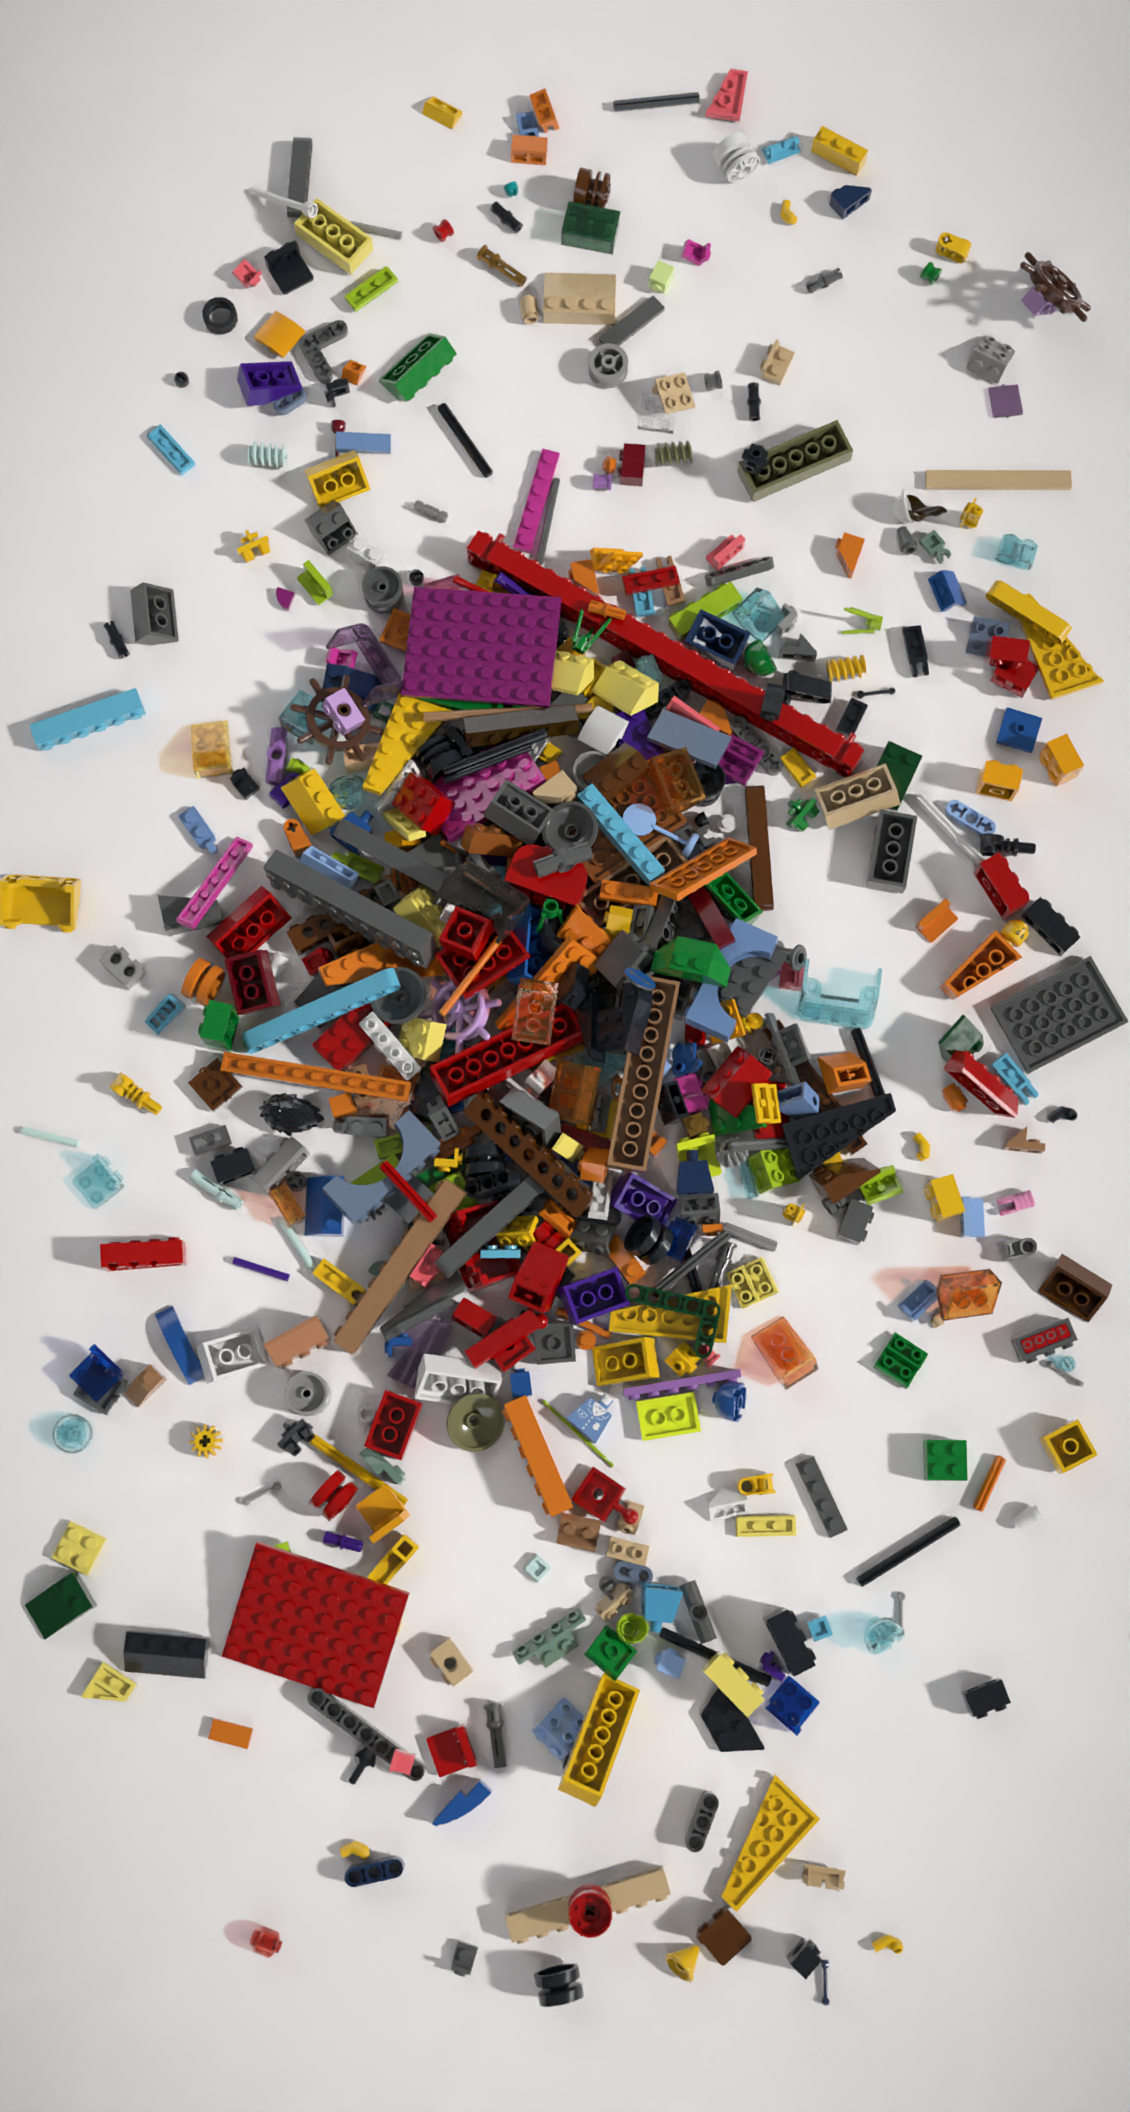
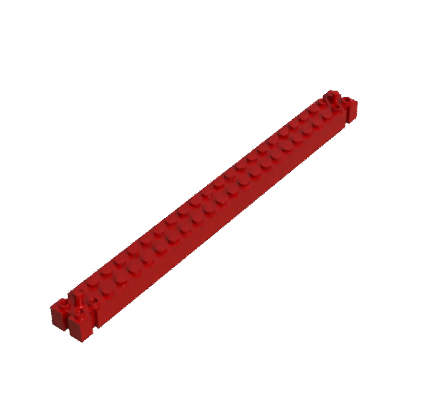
(671, 657)

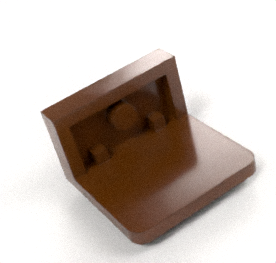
(723, 1935)

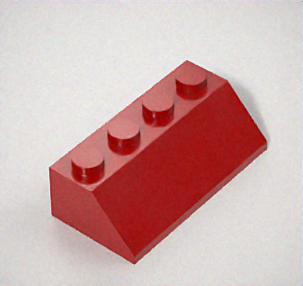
(249, 924)
(982, 1084)

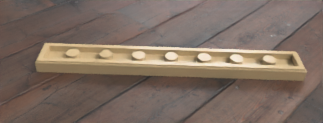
(998, 480)

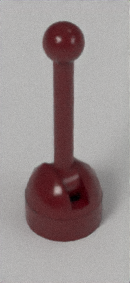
(338, 426)

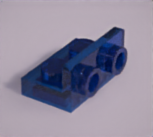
(683, 1235)

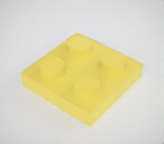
(79, 1548)

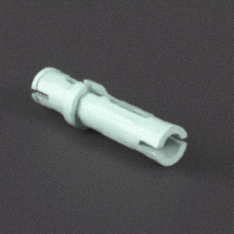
(223, 1194)

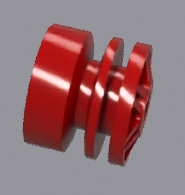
(590, 1923)

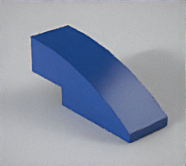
(463, 1804)

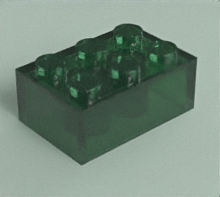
(590, 227)

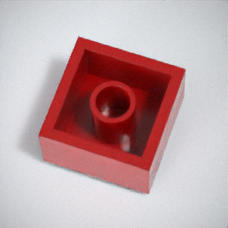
(1007, 652)
(466, 933)

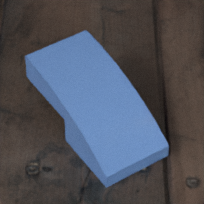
(527, 124)

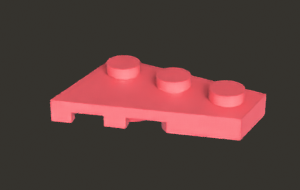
(729, 99)

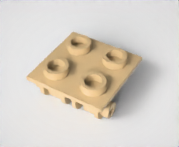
(674, 393)

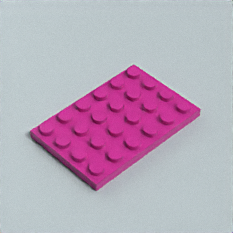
(477, 790)

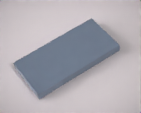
(677, 732)

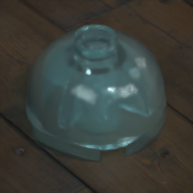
(348, 792)
(72, 1433)
(882, 1634)

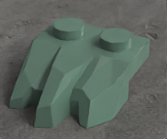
(381, 1465)

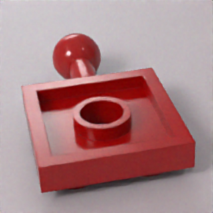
(521, 1349)
(612, 1494)

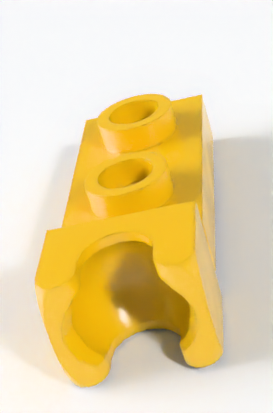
(338, 1280)

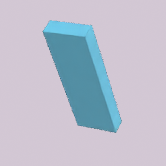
(171, 449)

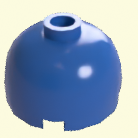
(729, 1400)

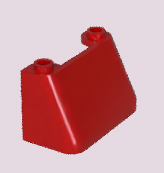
(479, 1271)

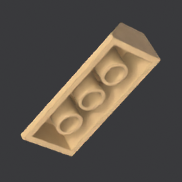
(857, 796)

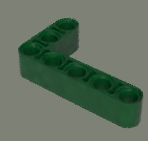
(682, 1308)

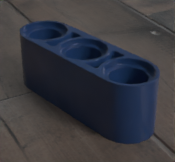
(367, 1878)

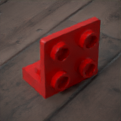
(451, 1750)

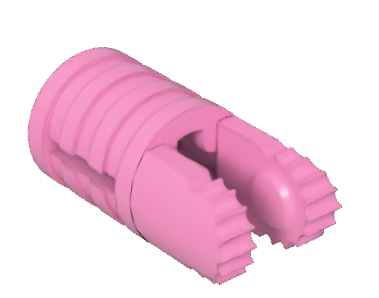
(1019, 1202)

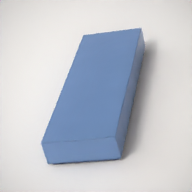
(363, 442)

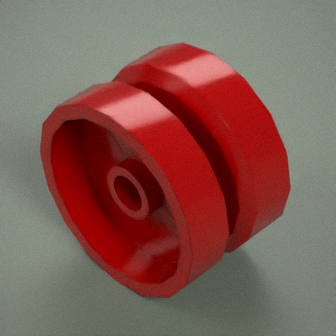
(333, 1495)

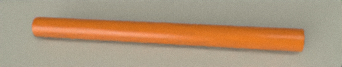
(469, 977)

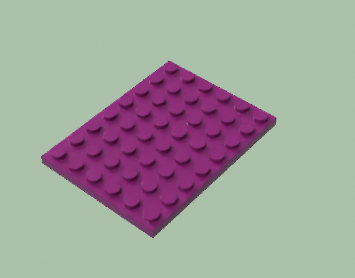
(481, 647)

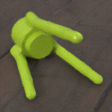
(873, 621)

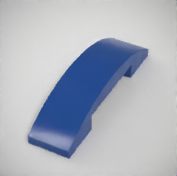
(180, 1345)

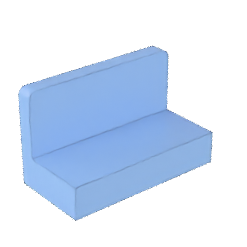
(973, 1218)

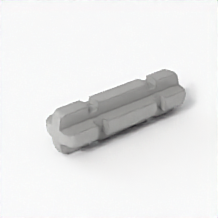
(431, 511)

